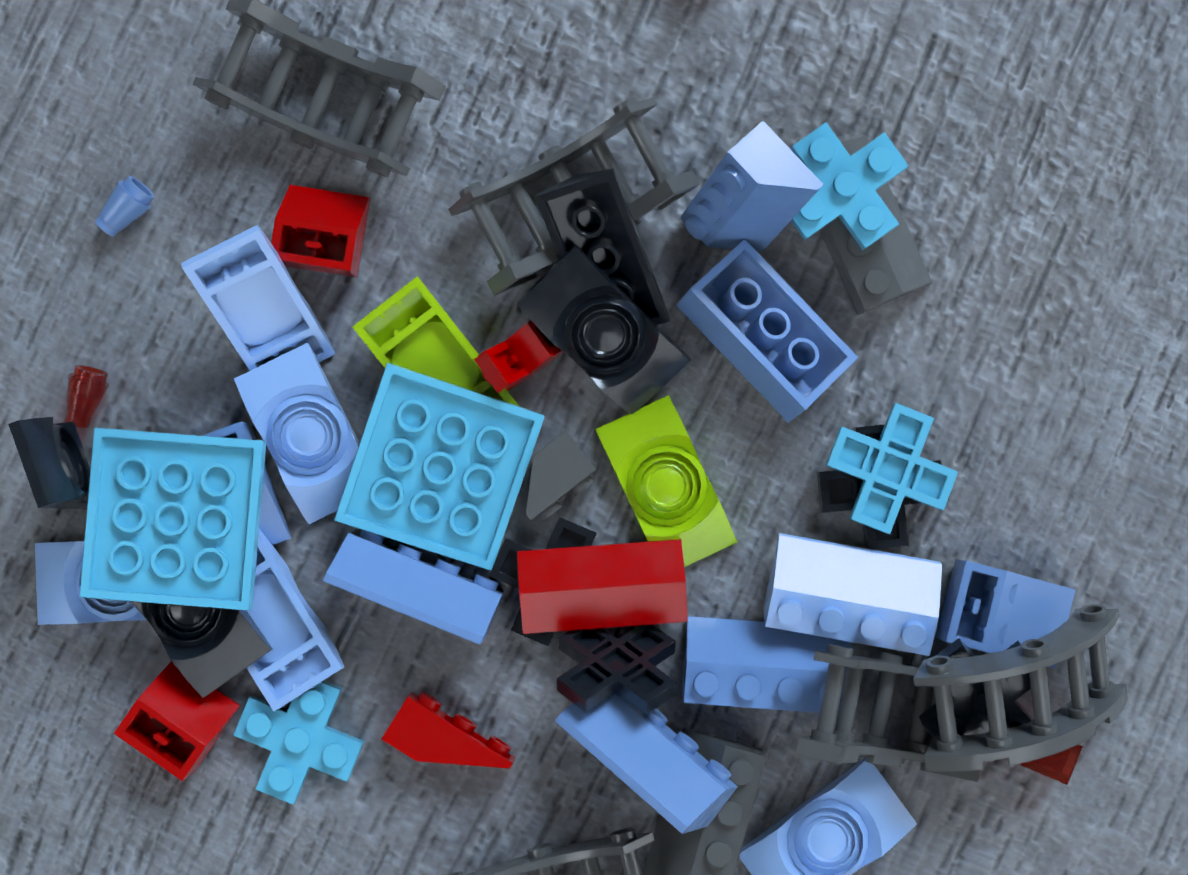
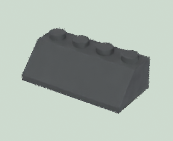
(883, 269)
(718, 846)

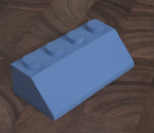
(751, 193)
(766, 331)
(415, 586)
(753, 665)
(652, 760)

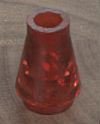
(85, 392)

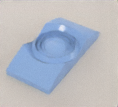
(255, 299)
(302, 428)
(59, 589)
(300, 642)
(833, 830)

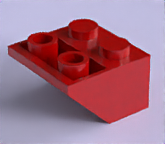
(321, 230)
(175, 723)

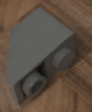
(554, 473)

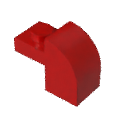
(517, 358)

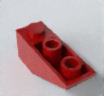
(436, 737)

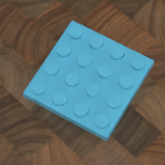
(439, 466)
(173, 519)

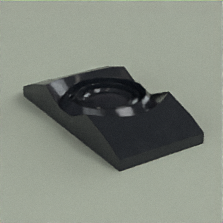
(603, 330)
(53, 462)
(206, 641)

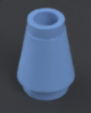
(125, 205)

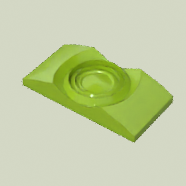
(421, 337)
(666, 480)

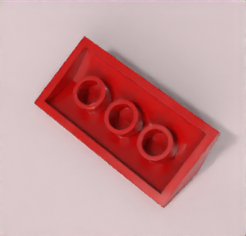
(602, 586)

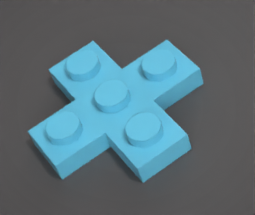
(848, 185)
(891, 468)
(298, 740)

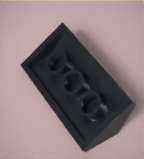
(596, 218)

